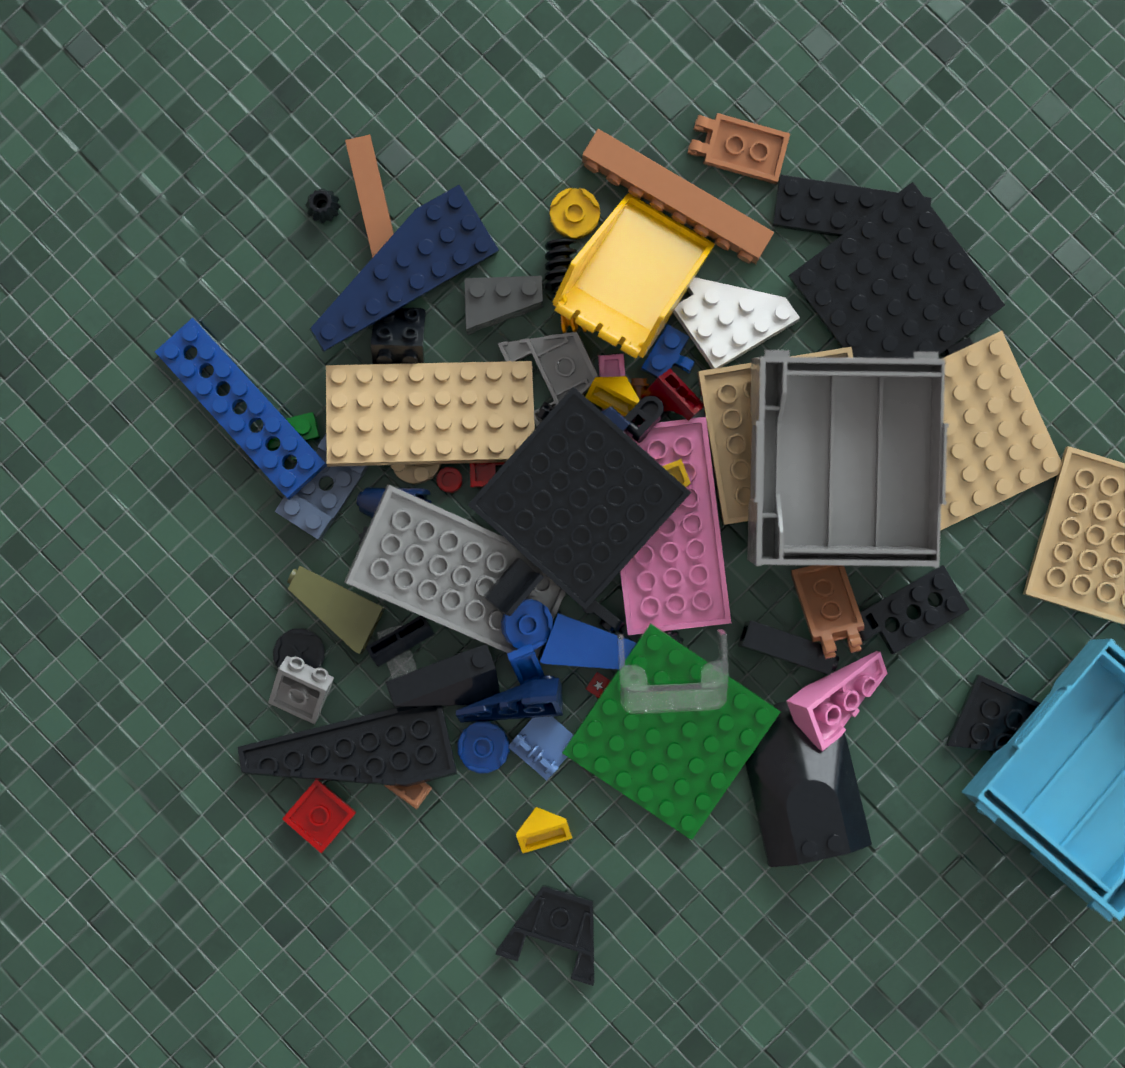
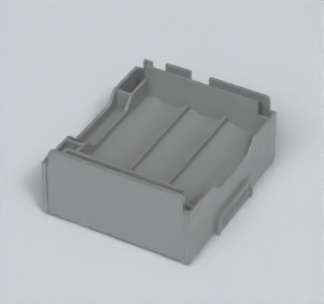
(846, 460)

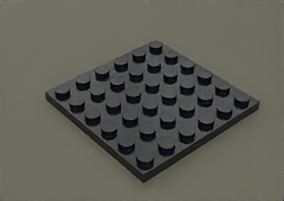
(897, 283)
(579, 498)

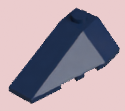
(527, 700)

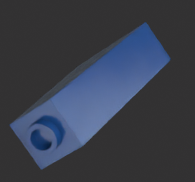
(582, 645)

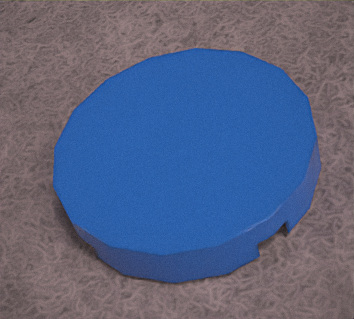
(528, 625)
(483, 747)

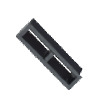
(400, 640)

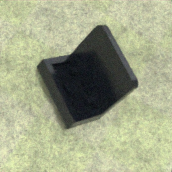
(399, 337)

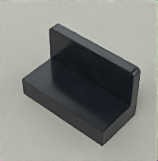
(513, 587)

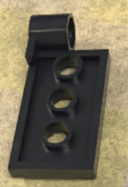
(916, 594)

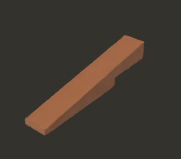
(370, 191)

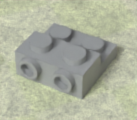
(300, 689)

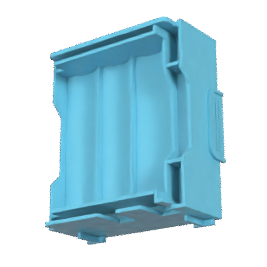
(1064, 780)

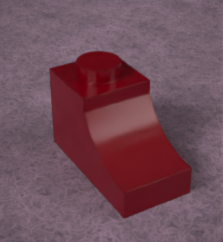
(675, 395)

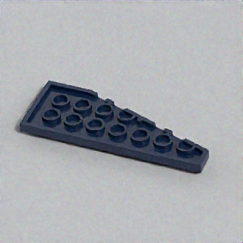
(421, 255)

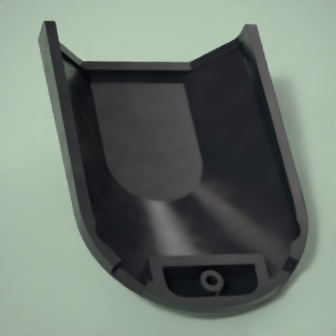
(805, 796)

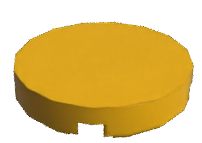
(574, 213)

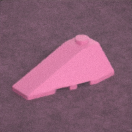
(830, 702)

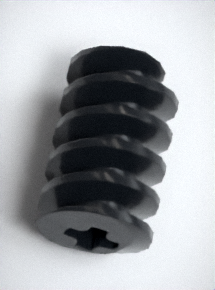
(558, 263)

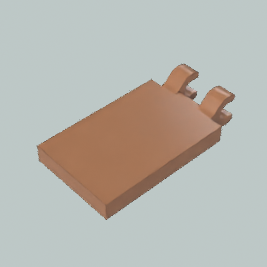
(741, 147)
(829, 606)

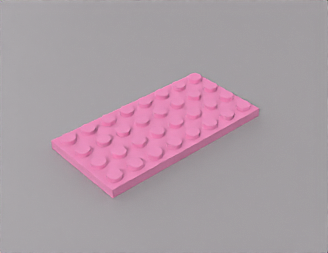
(681, 569)

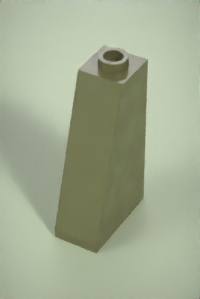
(341, 609)

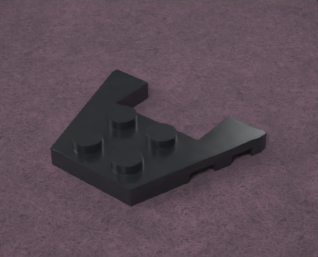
(557, 919)

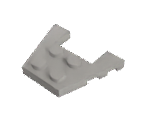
(560, 360)

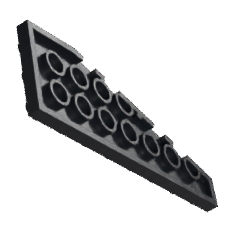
(380, 748)

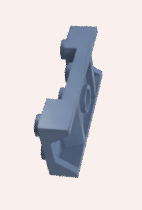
(317, 509)

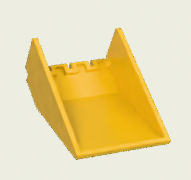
(631, 276)

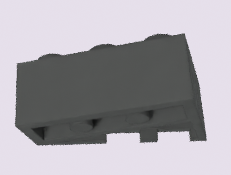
(499, 299)

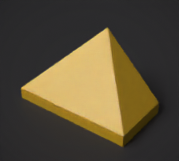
(613, 392)
(542, 830)

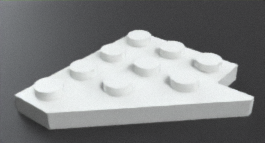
(731, 319)

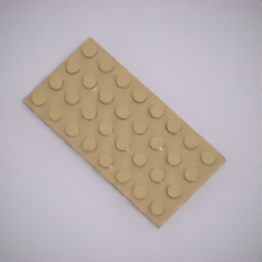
(427, 412)

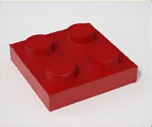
(319, 815)

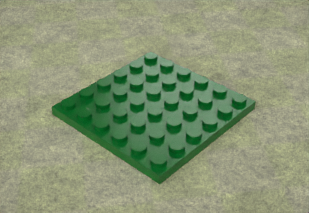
(670, 760)

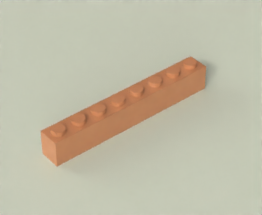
(676, 196)

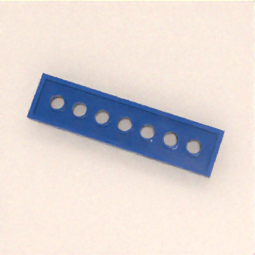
(239, 425)

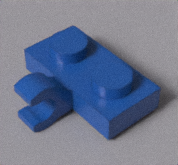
(667, 353)

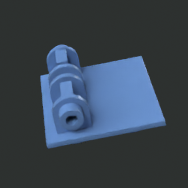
(542, 745)

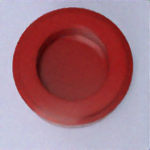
(449, 480)

